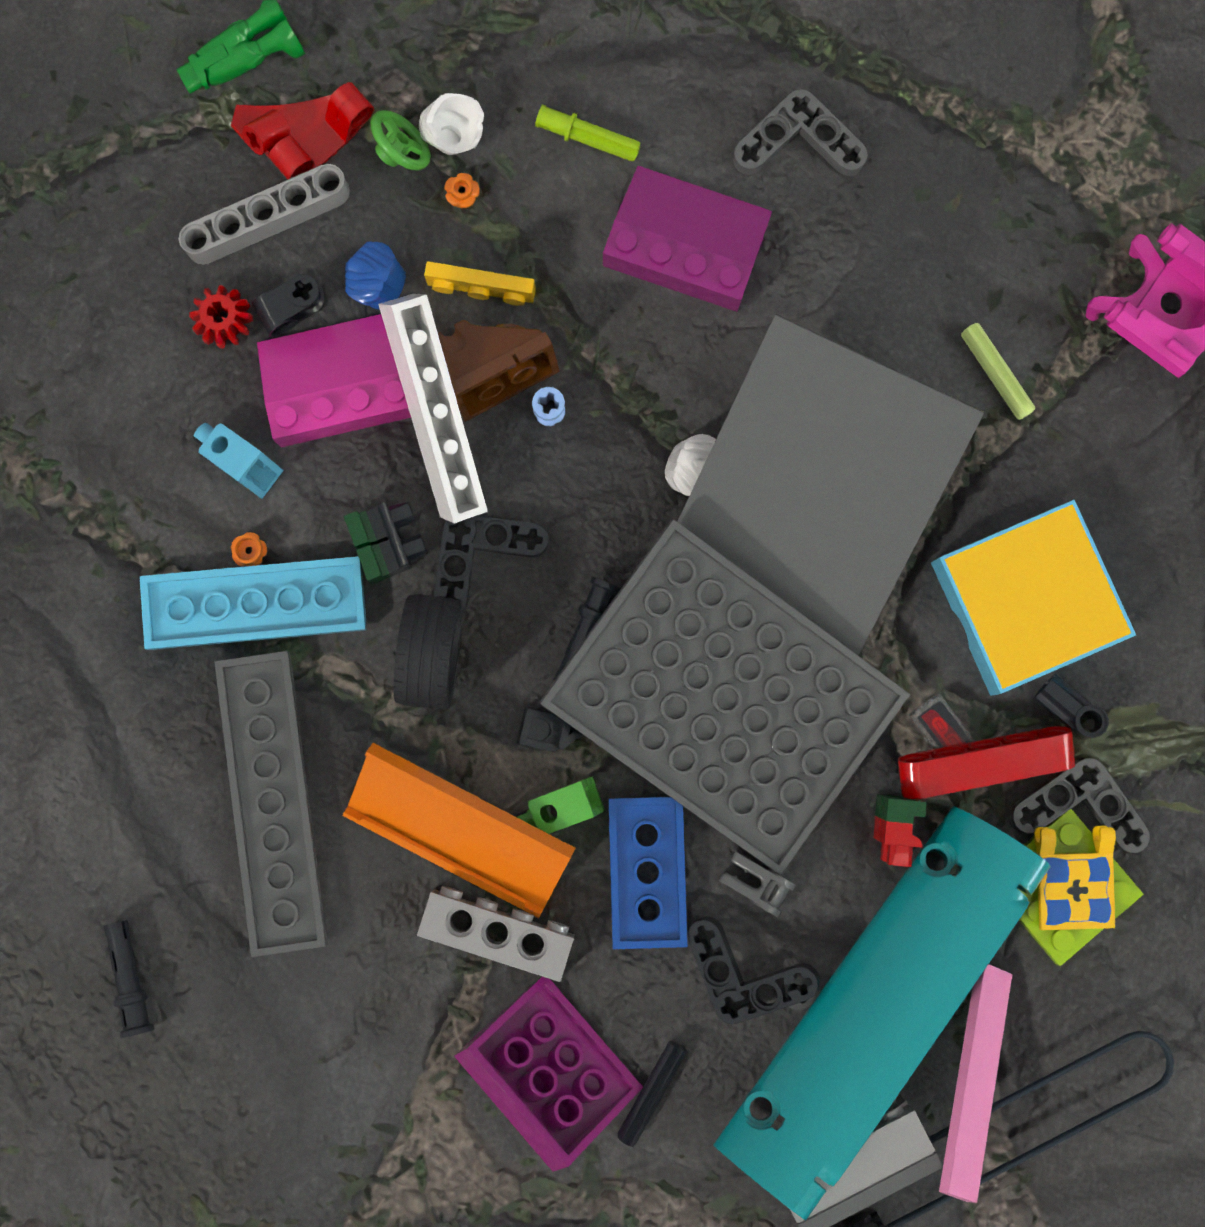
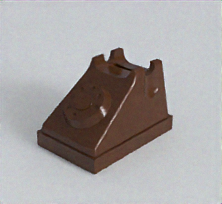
(495, 363)

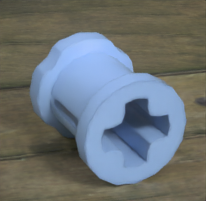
(542, 397)

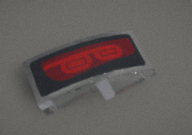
(939, 724)

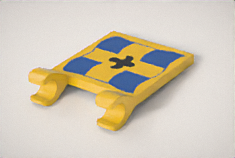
(1078, 885)

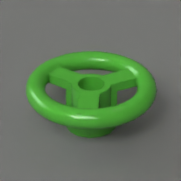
(395, 144)

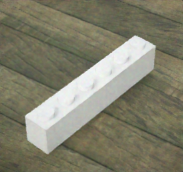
(433, 407)

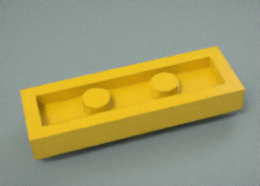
(479, 283)

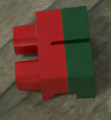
(895, 826)

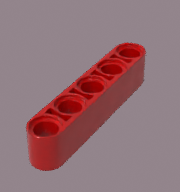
(986, 762)

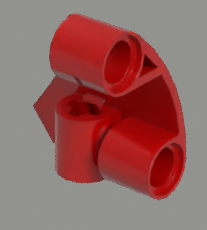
(305, 132)

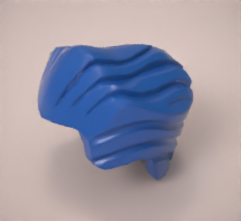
(374, 275)

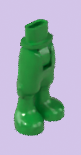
(234, 51)

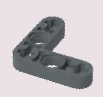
(796, 124)
(1091, 794)

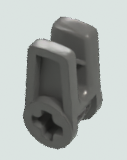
(759, 895)

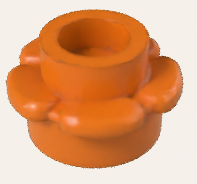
(458, 199)
(239, 548)

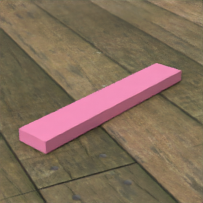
(975, 1085)

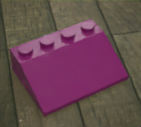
(686, 238)
(549, 1073)

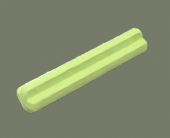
(998, 371)

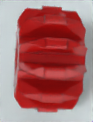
(213, 306)

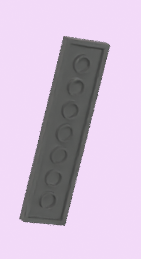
(270, 804)

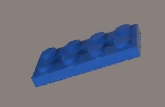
(669, 887)

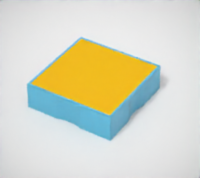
(1033, 598)

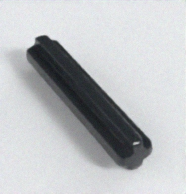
(651, 1093)

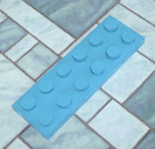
(252, 603)

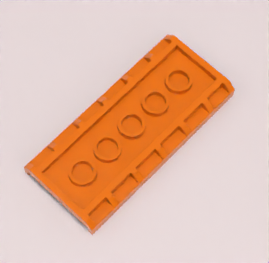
(457, 830)

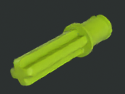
(587, 133)

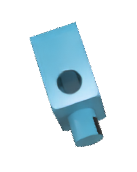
(237, 458)

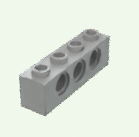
(439, 927)

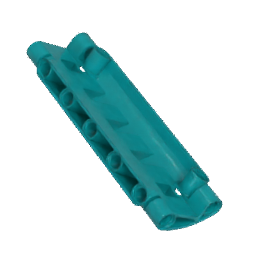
(882, 1010)

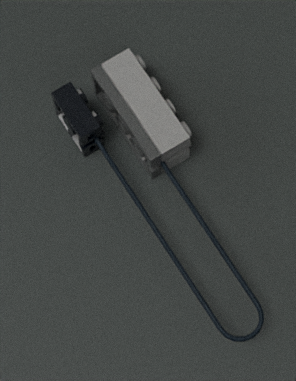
(903, 1153)

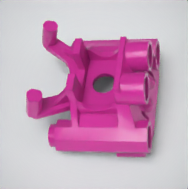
(1139, 318)

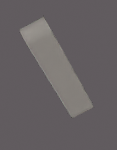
(247, 211)

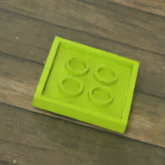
(1073, 837)

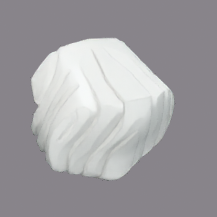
(452, 123)
(687, 462)

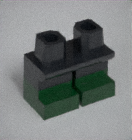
(380, 543)

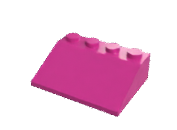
(330, 381)

